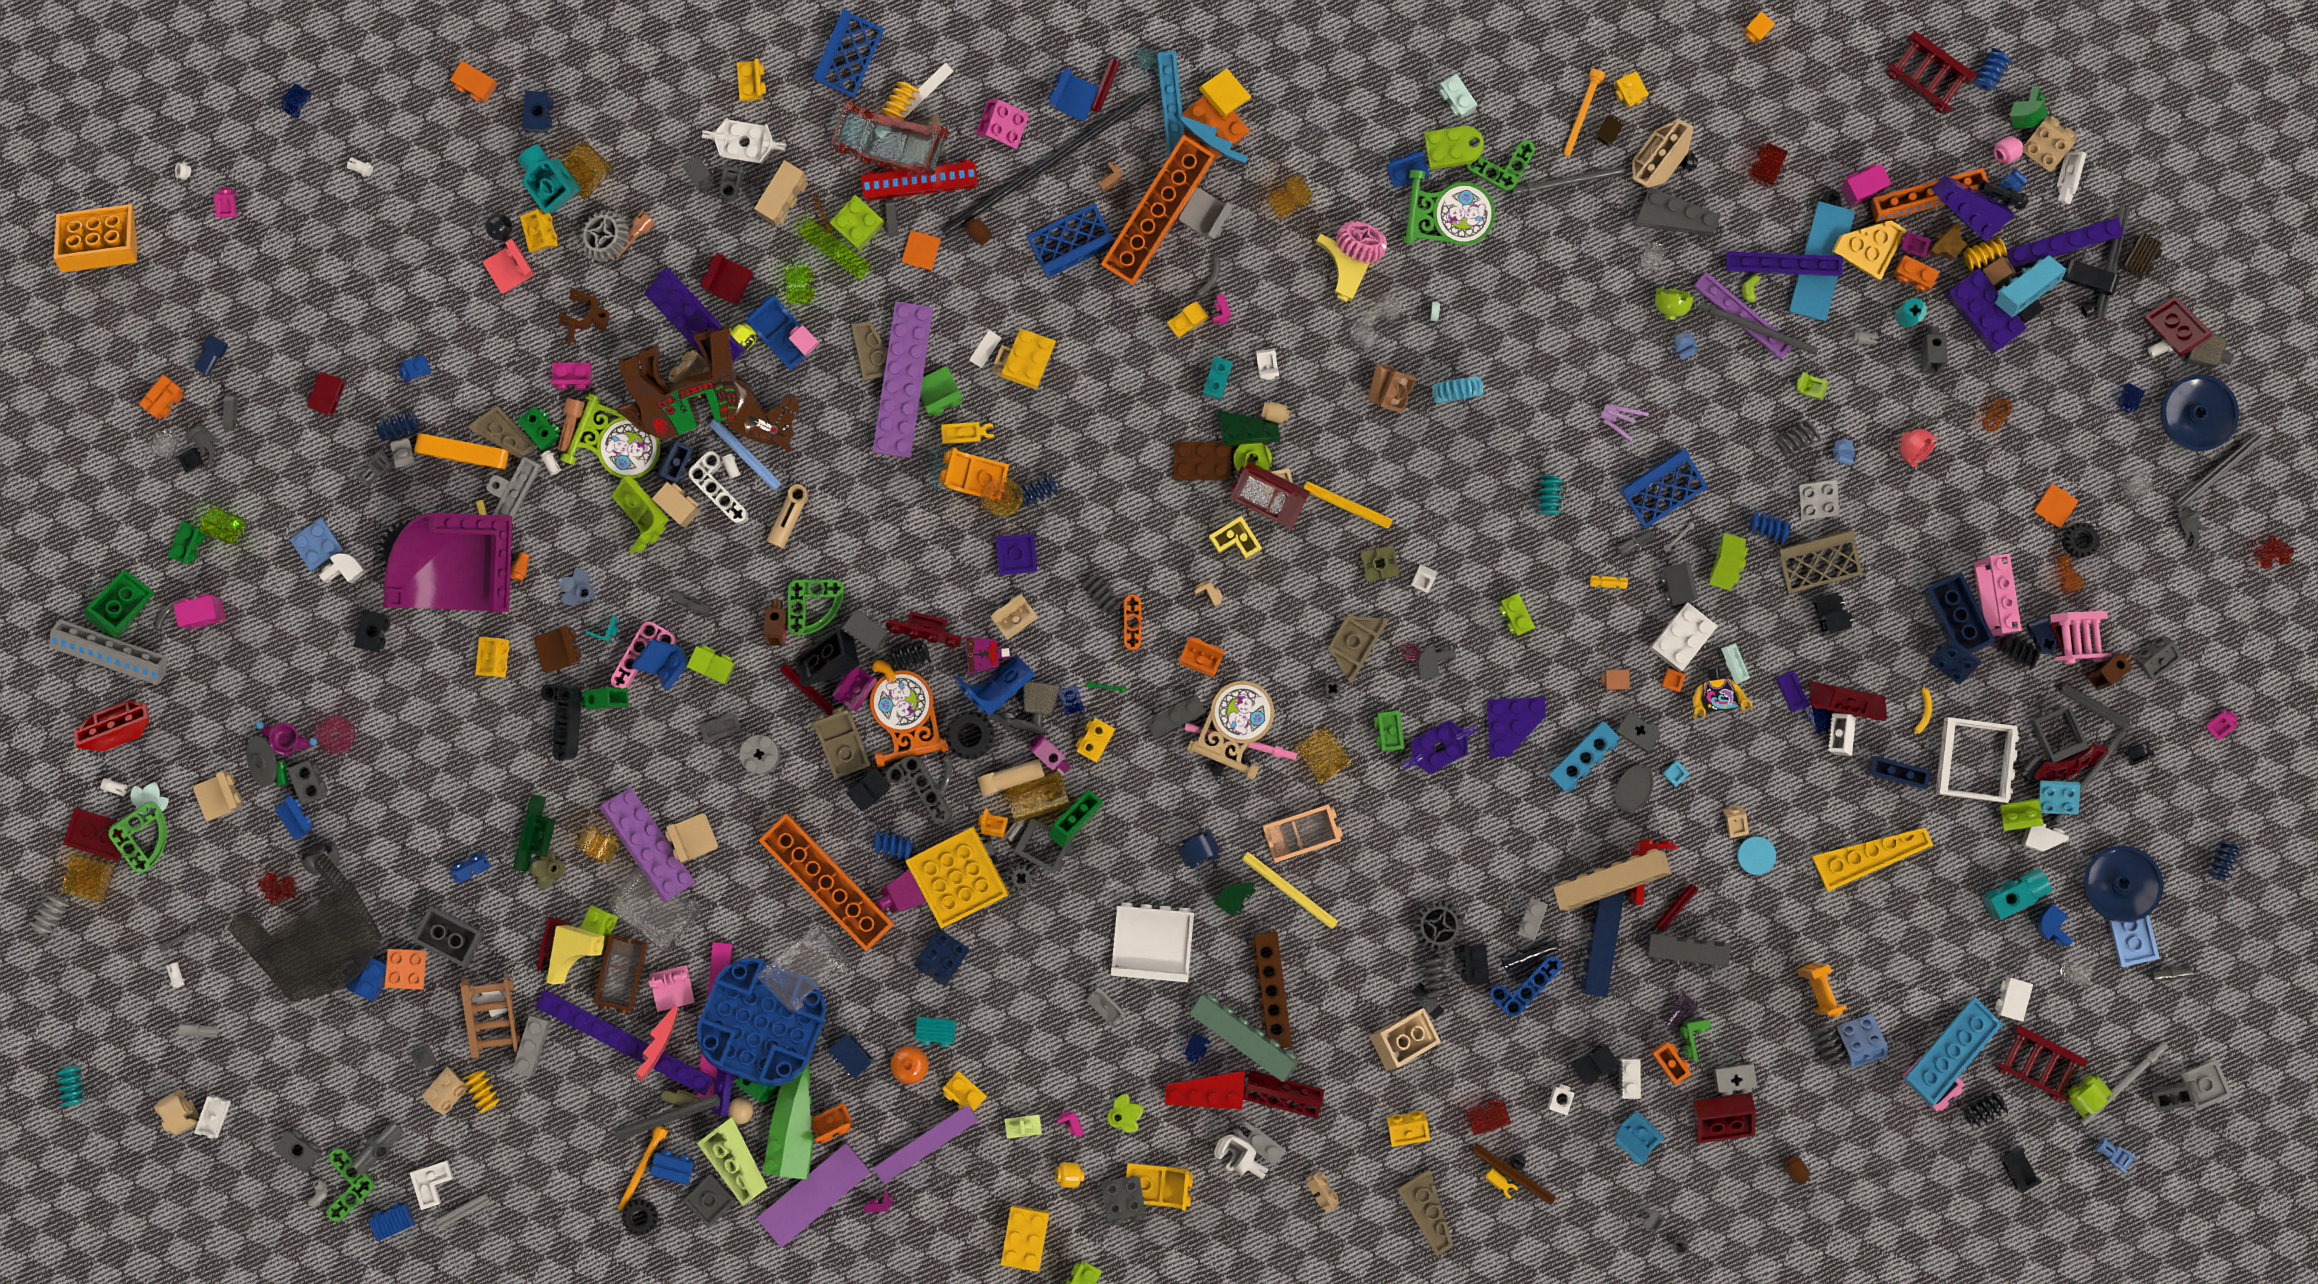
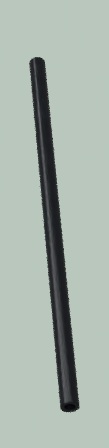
(1045, 164)

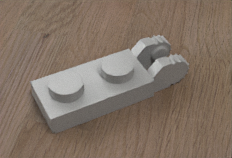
(1262, 1143)

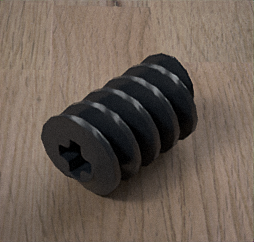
(2020, 650)
(909, 656)
(1984, 1109)

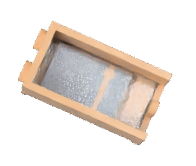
(1302, 833)

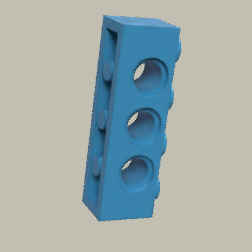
(1602, 732)

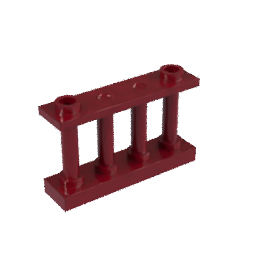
(1947, 64)
(2056, 1053)

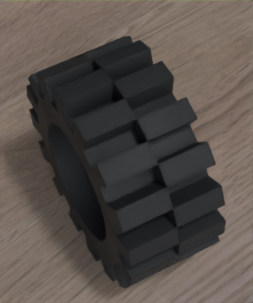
(2091, 534)
(628, 1213)

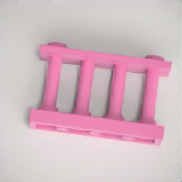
(2083, 619)

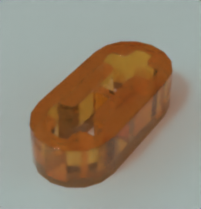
(2000, 417)

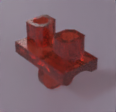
(2273, 549)
(275, 891)

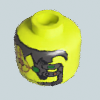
(744, 336)

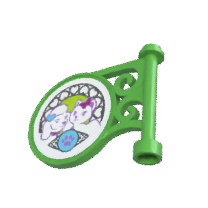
(1460, 213)

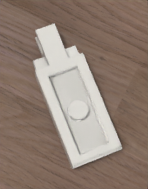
(2070, 175)

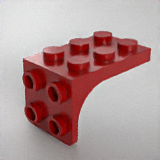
(1636, 894)

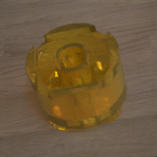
(1005, 507)
(597, 845)

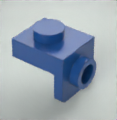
(414, 368)

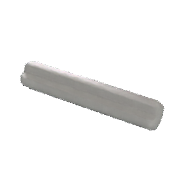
(462, 1211)

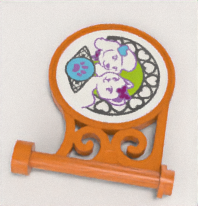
(905, 708)

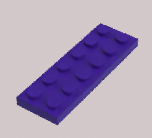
(684, 309)

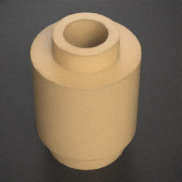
(1275, 412)

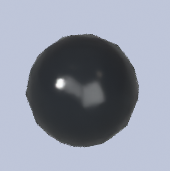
(498, 226)

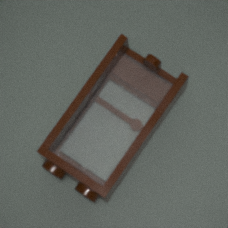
(621, 973)

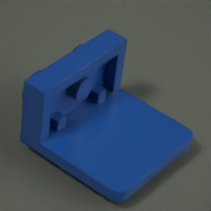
(1072, 95)

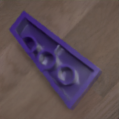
(1975, 209)

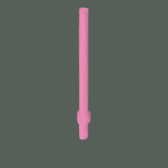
(1277, 751)

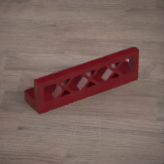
(1285, 1091)

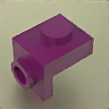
(1915, 245)

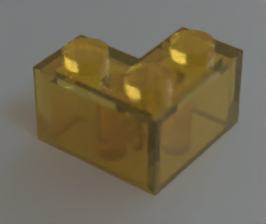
(1290, 198)

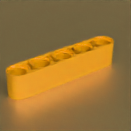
(461, 451)

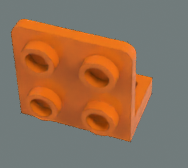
(830, 1122)

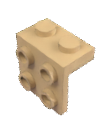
(2049, 143)
(218, 796)
(691, 838)

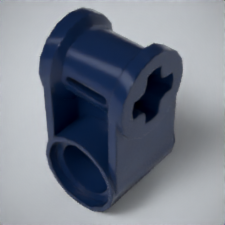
(2041, 632)

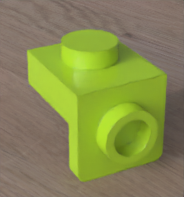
(1811, 386)

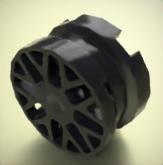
(2138, 751)

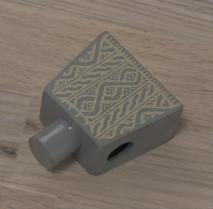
(2210, 353)
(1040, 700)

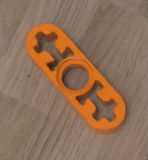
(1126, 617)

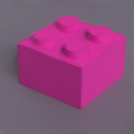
(1865, 185)
(199, 612)

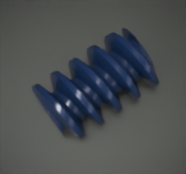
(398, 425)
(1038, 490)
(2225, 861)

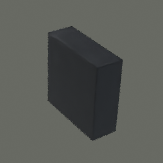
(190, 460)

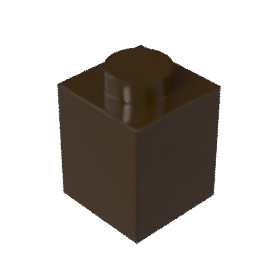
(1609, 130)

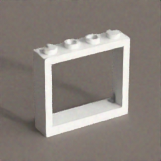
(2010, 755)

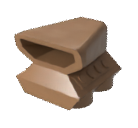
(1390, 387)

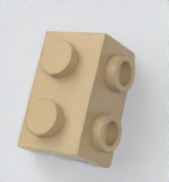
(1213, 594)
(1014, 616)
(445, 1091)

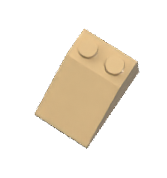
(1405, 1039)

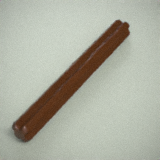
(1513, 1174)

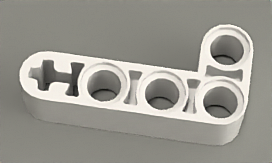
(720, 491)

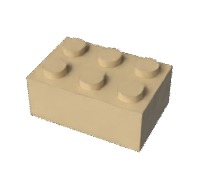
(781, 194)

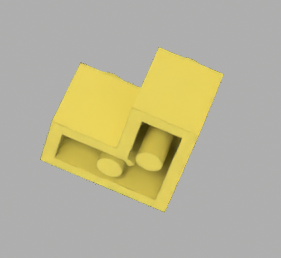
(1236, 534)

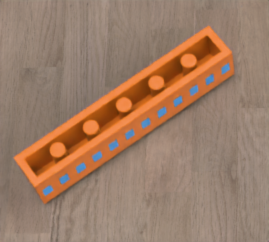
(1918, 197)

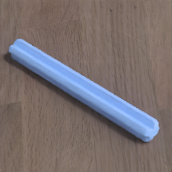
(745, 454)

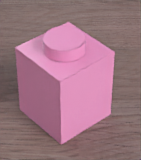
(803, 340)

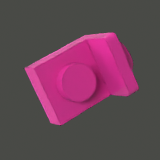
(225, 202)
(1222, 307)
(2222, 724)
(1074, 1125)

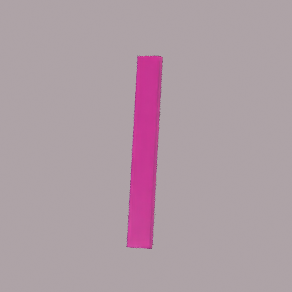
(720, 959)

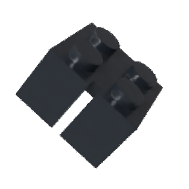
(870, 789)

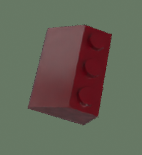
(1724, 1118)

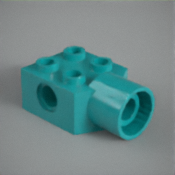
(547, 179)
(2021, 894)

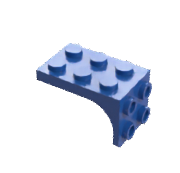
(773, 326)
(999, 687)

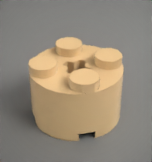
(177, 1112)

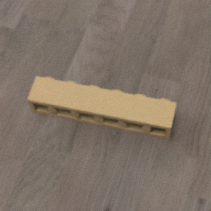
(1612, 880)

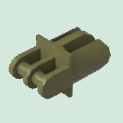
(678, 1098)

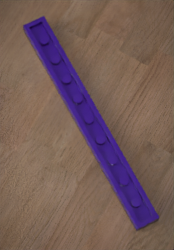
(622, 1041)

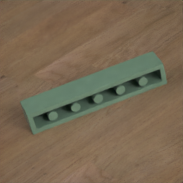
(1244, 1037)

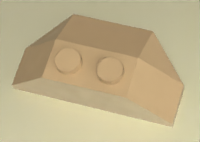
(1662, 153)

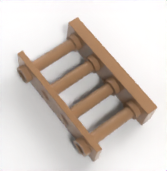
(474, 1026)

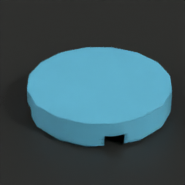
(1756, 855)

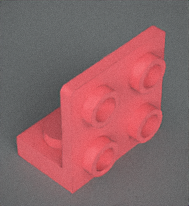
(508, 267)

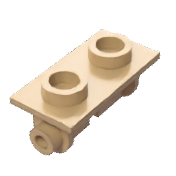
(1319, 1183)

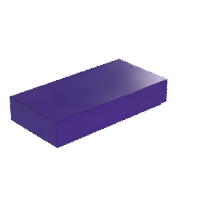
(1792, 691)

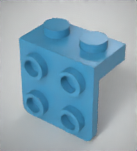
(1637, 1137)

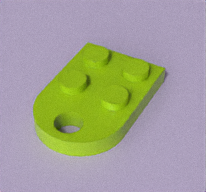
(1451, 146)

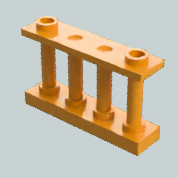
(1817, 977)

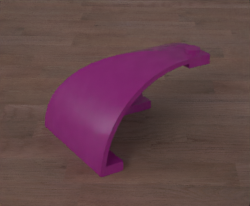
(451, 563)

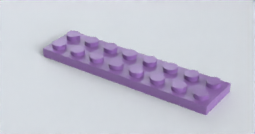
(902, 379)

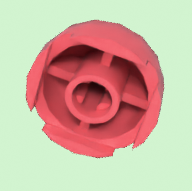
(1916, 446)

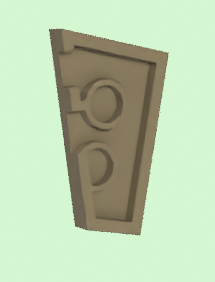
(870, 351)
(503, 432)

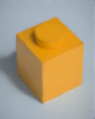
(1758, 28)

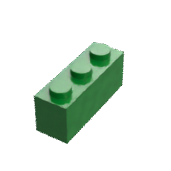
(1075, 818)

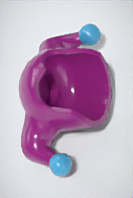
(285, 738)

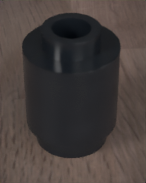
(2032, 766)

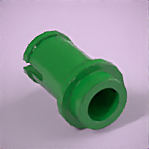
(281, 775)

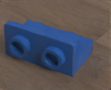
(1400, 168)

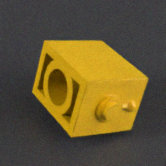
(1630, 89)

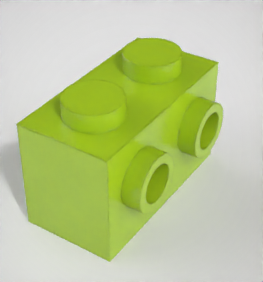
(1516, 614)

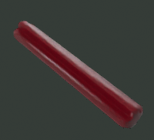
(809, 691)

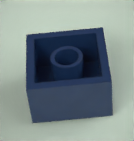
(851, 1055)

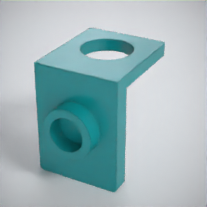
(612, 630)

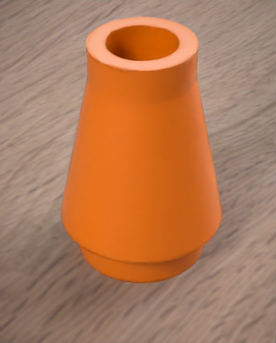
(519, 567)

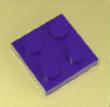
(1016, 554)

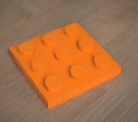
(1228, 128)

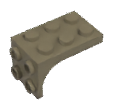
(841, 742)

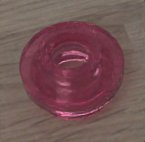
(1411, 652)

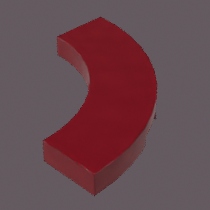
(2051, 770)

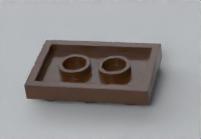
(1202, 461)

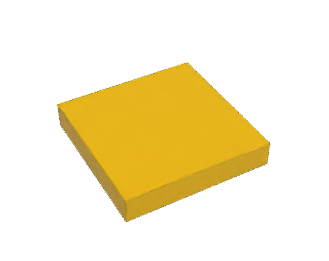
(1225, 92)

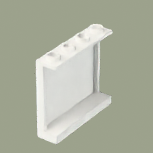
(1152, 942)

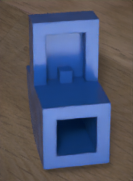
(2049, 923)

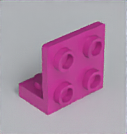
(1002, 123)

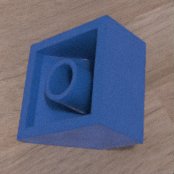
(370, 980)

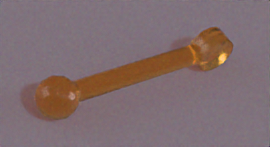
(827, 227)

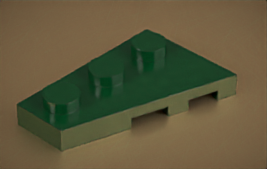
(1246, 430)

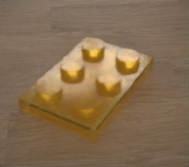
(1037, 797)

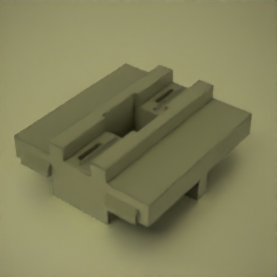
(1385, 553)

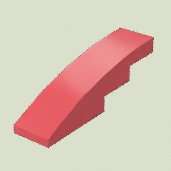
(659, 1036)

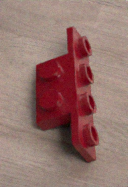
(925, 627)

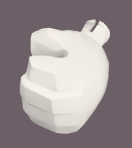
(1242, 1157)

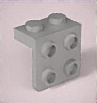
(1205, 214)

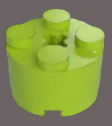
(2089, 1095)

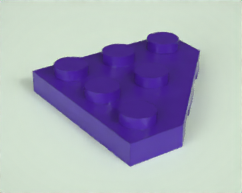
(1512, 722)

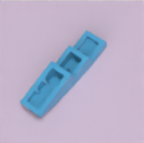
(1207, 136)

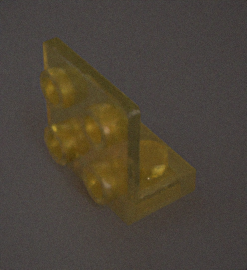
(1323, 754)

